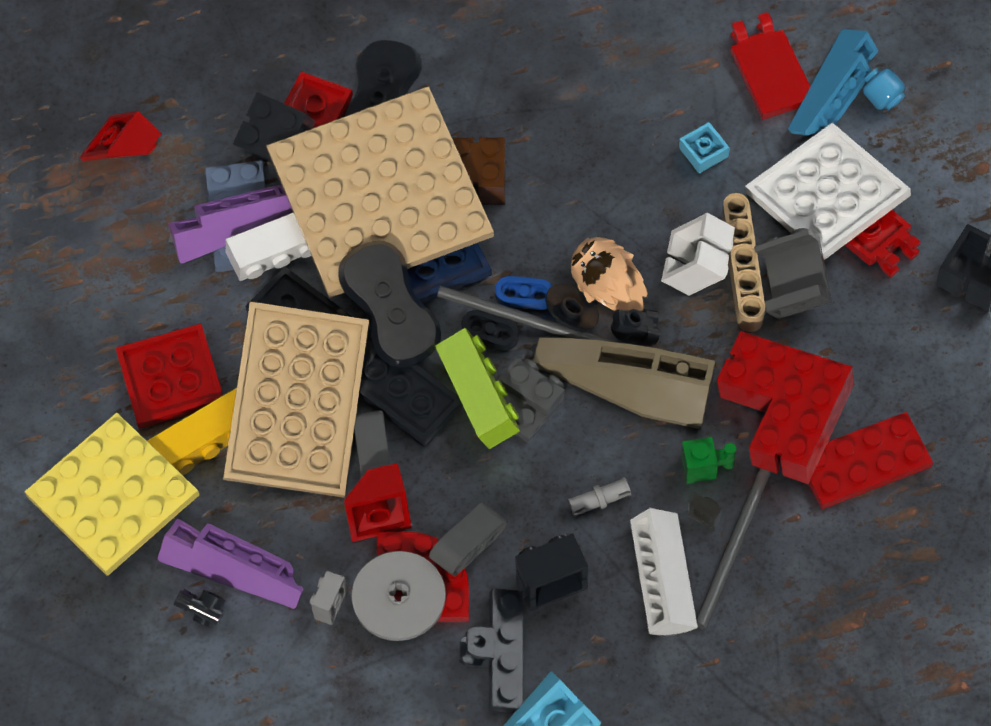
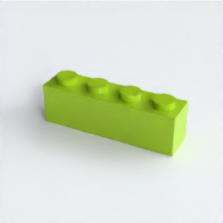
(477, 388)

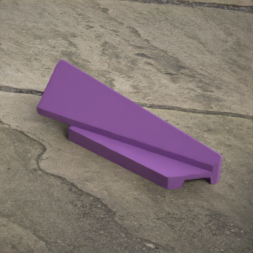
(225, 219)
(230, 562)

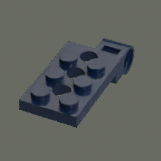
(469, 270)

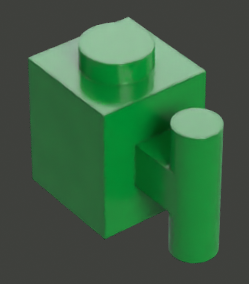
(702, 460)

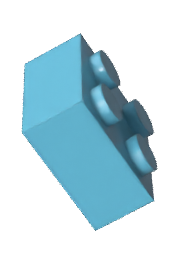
(704, 147)

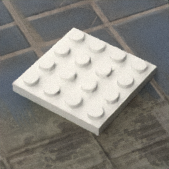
(828, 189)

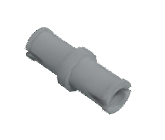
(599, 497)

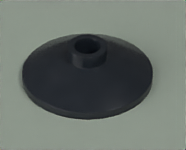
(571, 307)

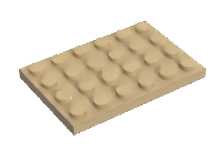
(296, 399)

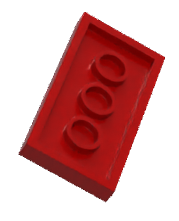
(869, 460)

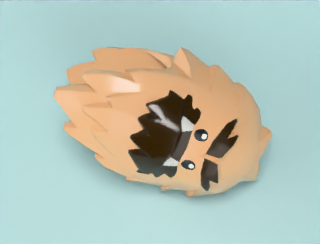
(608, 274)

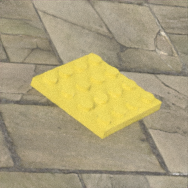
(112, 494)

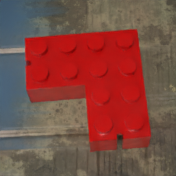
(799, 399)

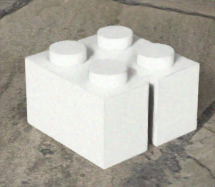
(704, 249)

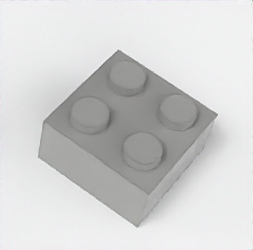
(328, 597)

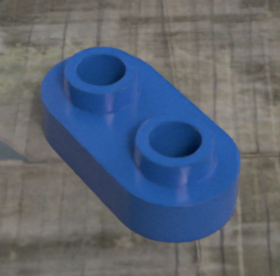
(524, 290)

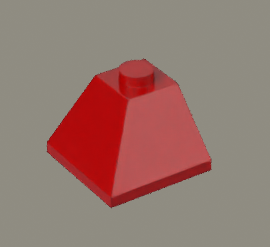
(122, 137)
(377, 503)

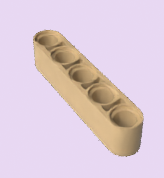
(748, 273)

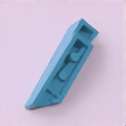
(836, 82)

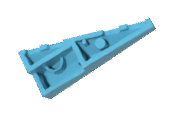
(552, 705)

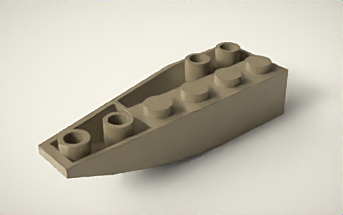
(635, 377)

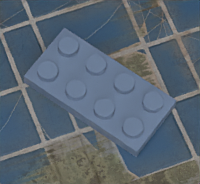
(231, 181)

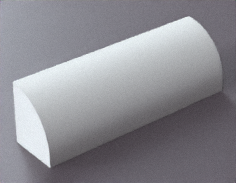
(663, 572)

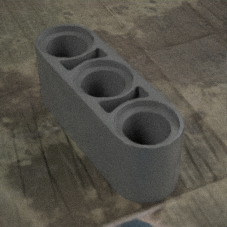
(371, 440)
(468, 539)

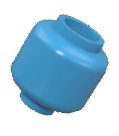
(884, 89)

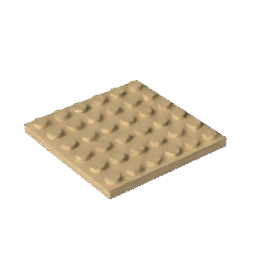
(380, 179)

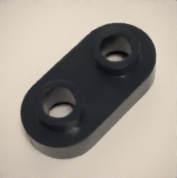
(491, 329)

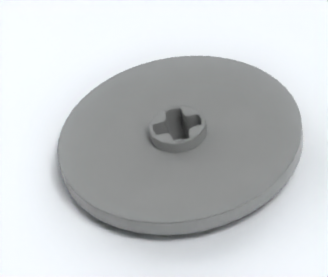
(418, 608)

